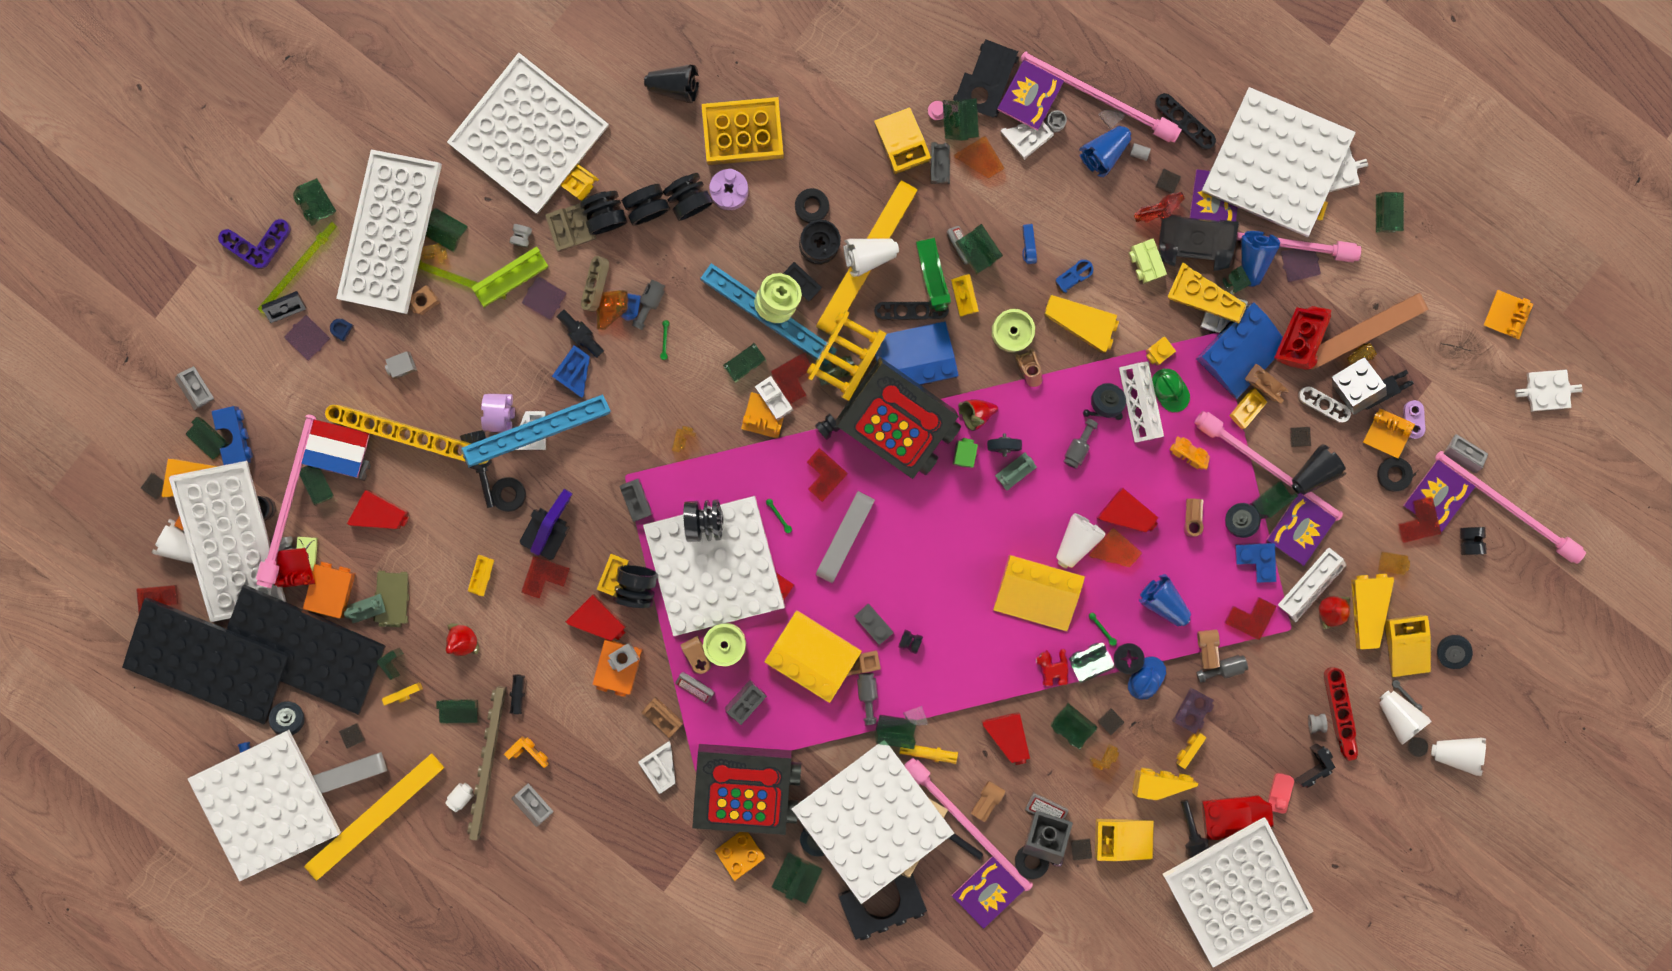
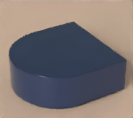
(340, 328)

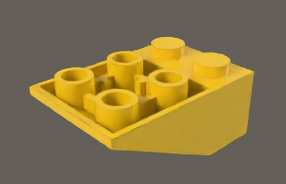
(902, 141)
(1409, 645)
(1157, 786)
(1123, 839)

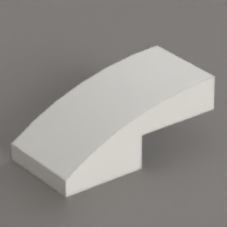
(774, 398)

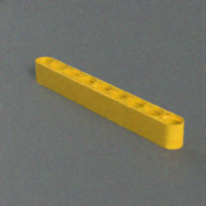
(882, 230)
(398, 431)
(374, 817)

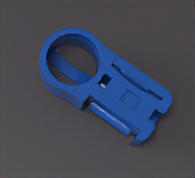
(1029, 244)
(1071, 276)

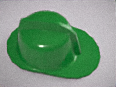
(1171, 390)

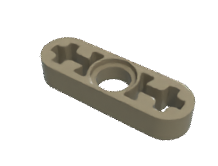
(591, 301)

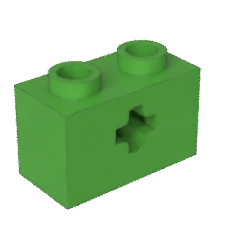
(965, 453)

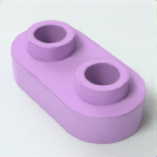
(1416, 418)

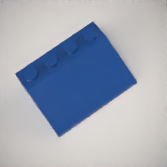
(1240, 348)
(921, 353)

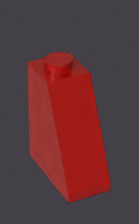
(377, 512)
(1128, 512)
(597, 620)
(1009, 736)

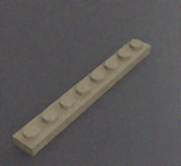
(485, 770)

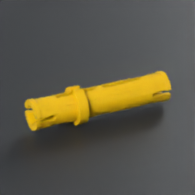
(930, 753)

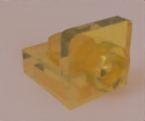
(430, 251)
(680, 441)
(1394, 563)

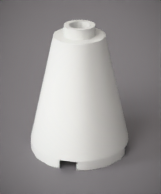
(868, 254)
(1078, 540)
(173, 544)
(1402, 716)
(1461, 754)

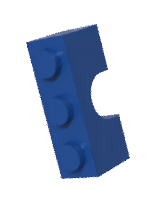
(231, 419)

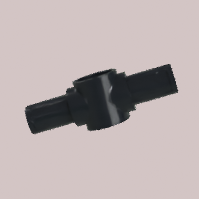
(580, 333)

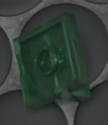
(960, 119)
(979, 249)
(797, 878)

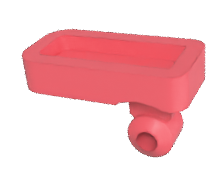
(1280, 792)

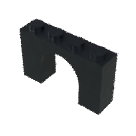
(865, 923)

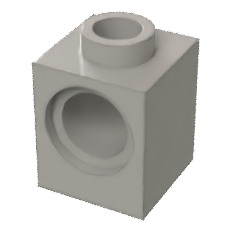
(400, 365)
(629, 651)

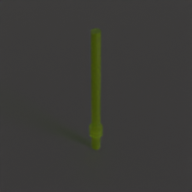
(321, 239)
(448, 275)

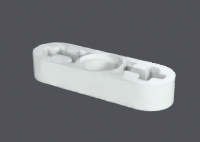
(1339, 406)

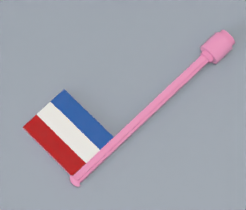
(321, 447)

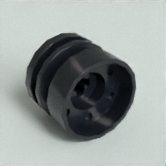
(686, 194)
(602, 207)
(823, 231)
(702, 520)
(635, 586)

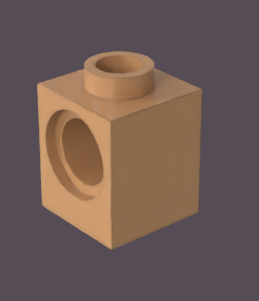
(431, 302)

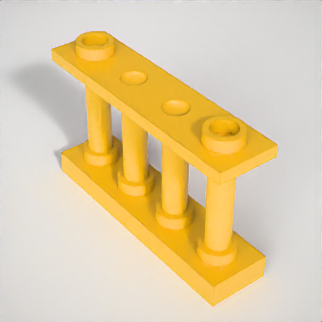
(865, 355)

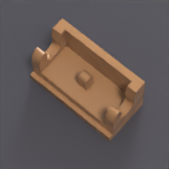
(1266, 384)
(662, 717)

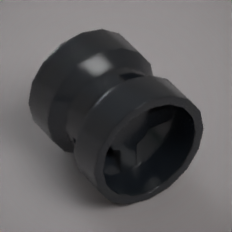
(827, 426)
(906, 640)

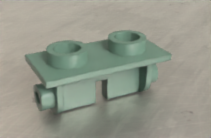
(837, 371)
(1016, 471)
(365, 609)

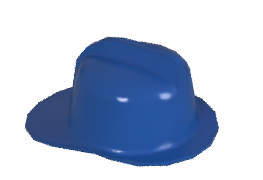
(1148, 679)

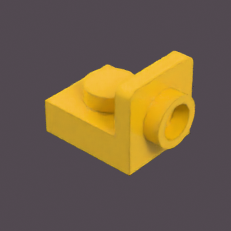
(1160, 351)

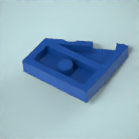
(573, 370)

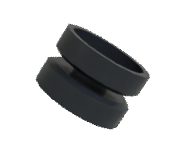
(645, 204)

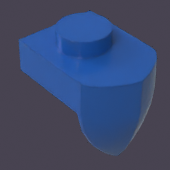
(632, 307)

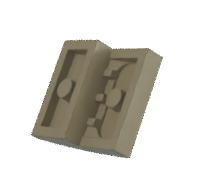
(569, 227)

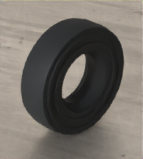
(803, 197)
(1403, 465)
(519, 498)
(1025, 871)

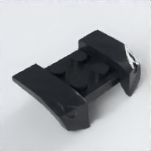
(1198, 239)

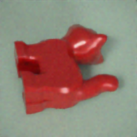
(1053, 670)

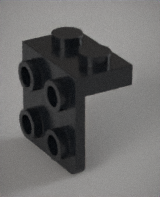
(556, 536)
(1323, 769)

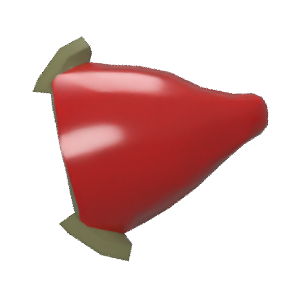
(976, 412)
(1334, 611)
(461, 640)

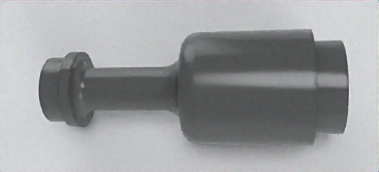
(650, 300)
(1079, 448)
(1228, 668)
(868, 693)

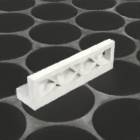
(1146, 396)
(1312, 584)

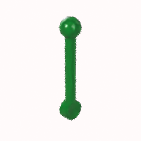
(663, 355)
(769, 502)
(1112, 641)

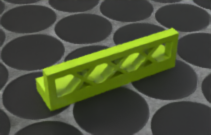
(510, 277)

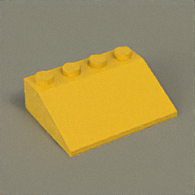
(742, 131)
(1038, 593)
(813, 656)

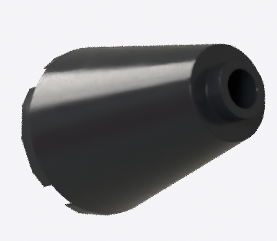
(674, 82)
(1318, 471)

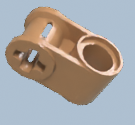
(1029, 365)
(694, 652)

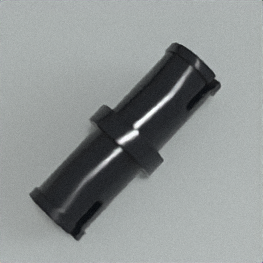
(517, 694)

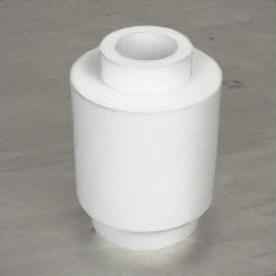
(459, 797)

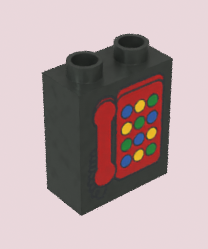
(898, 419)
(744, 789)

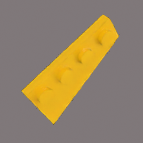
(1200, 293)

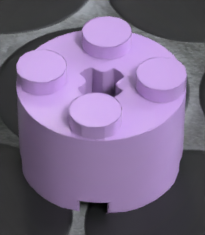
(729, 200)
(497, 412)

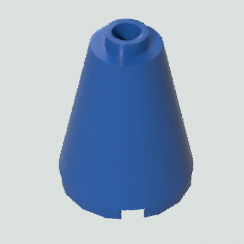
(1105, 150)
(1257, 254)
(1165, 601)

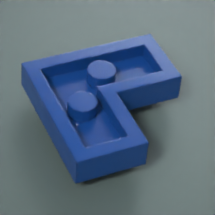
(1262, 556)

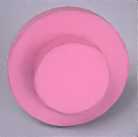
(935, 110)

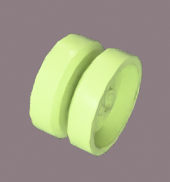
(777, 298)
(1019, 321)
(727, 655)

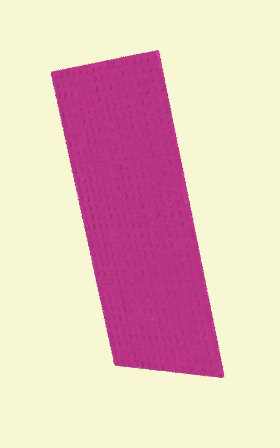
(941, 546)

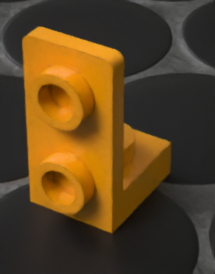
(528, 744)

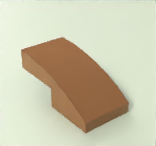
(866, 663)

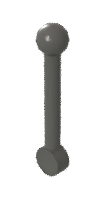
(1396, 684)

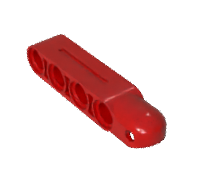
(1349, 742)

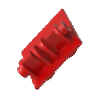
(293, 568)

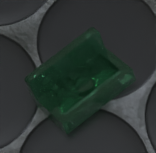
(313, 201)
(1091, 662)
(1073, 726)

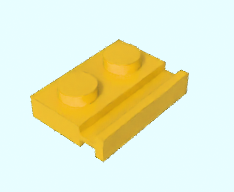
(579, 182)

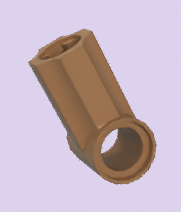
(1193, 514)
(1209, 644)
(990, 796)

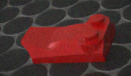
(1303, 337)
(1231, 815)

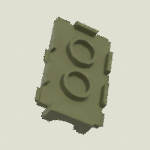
(395, 595)

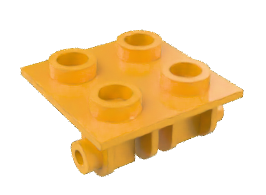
(1508, 314)
(760, 418)
(1388, 433)
(1198, 456)
(740, 854)

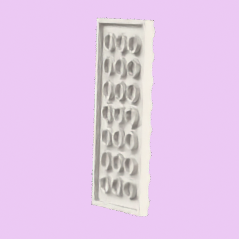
(389, 231)
(223, 533)

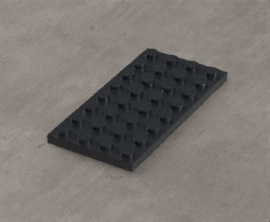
(323, 655)
(205, 660)

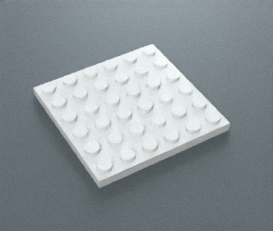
(528, 133)
(1278, 162)
(715, 579)
(264, 805)
(872, 821)
(1238, 892)

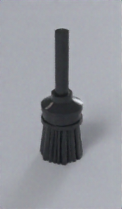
(480, 468)
(1196, 844)

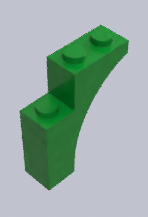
(932, 274)

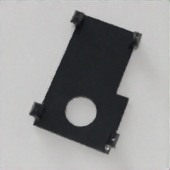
(991, 74)

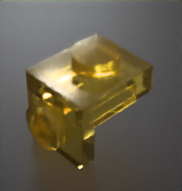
(1109, 756)

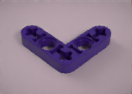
(261, 248)
(549, 521)

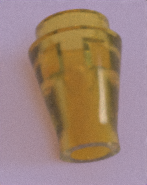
(1364, 350)

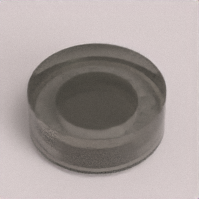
(1417, 746)

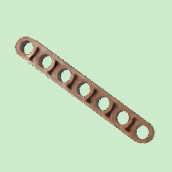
(1370, 328)

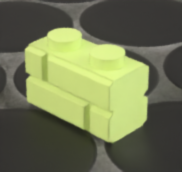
(1148, 261)

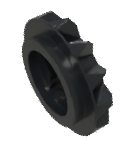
(1134, 651)

